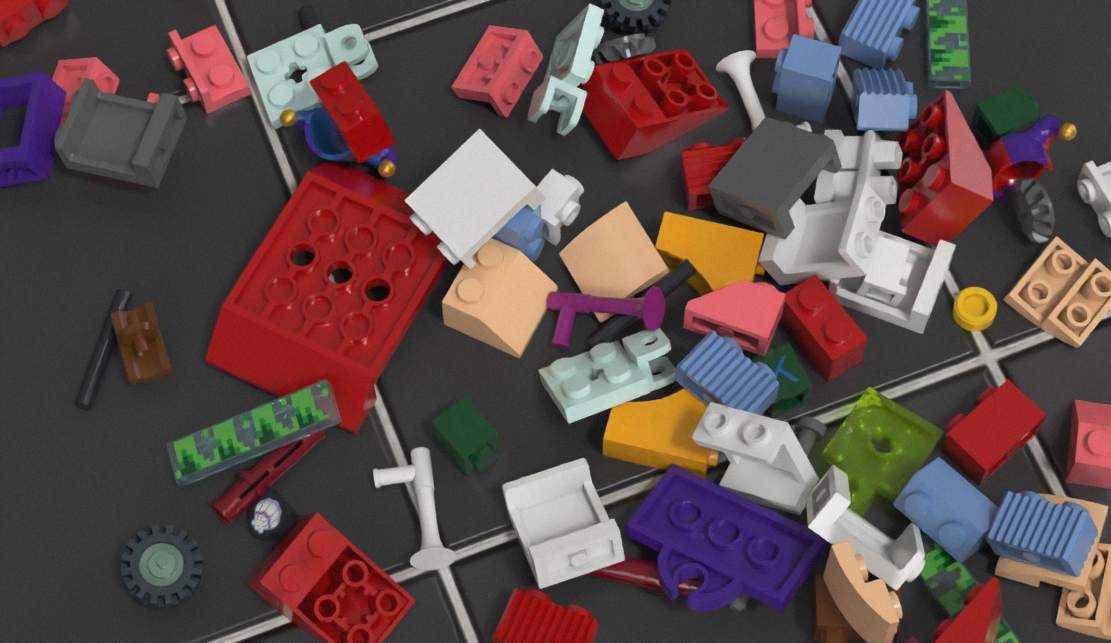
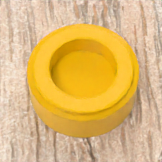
(974, 309)

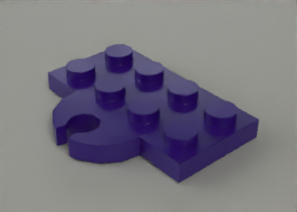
(722, 543)

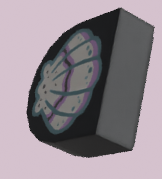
(272, 516)

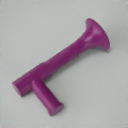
(649, 308)

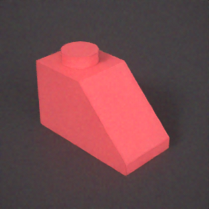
(741, 311)
(1090, 445)

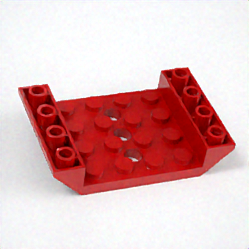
(296, 326)

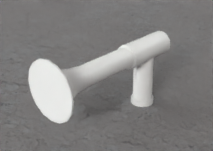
(738, 68)
(432, 552)

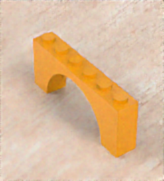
(662, 429)

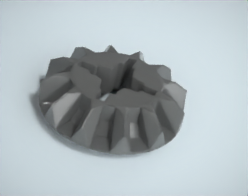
(623, 49)
(1033, 209)

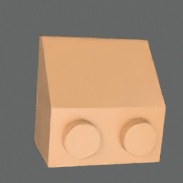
(498, 298)

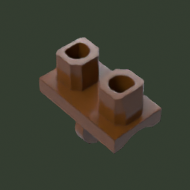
(142, 344)

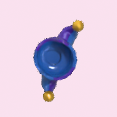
(328, 143)

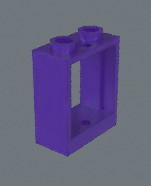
(43, 117)

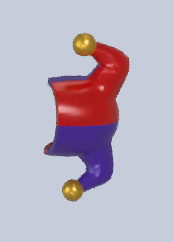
(1025, 152)

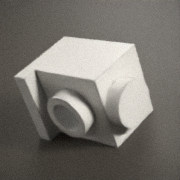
(560, 204)
(887, 271)

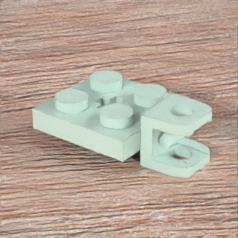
(310, 51)
(567, 68)
(609, 374)

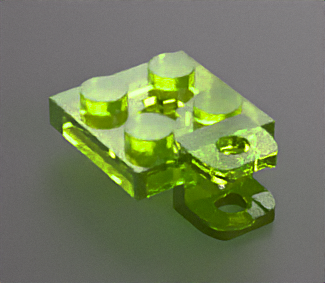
(873, 471)

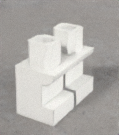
(861, 162)

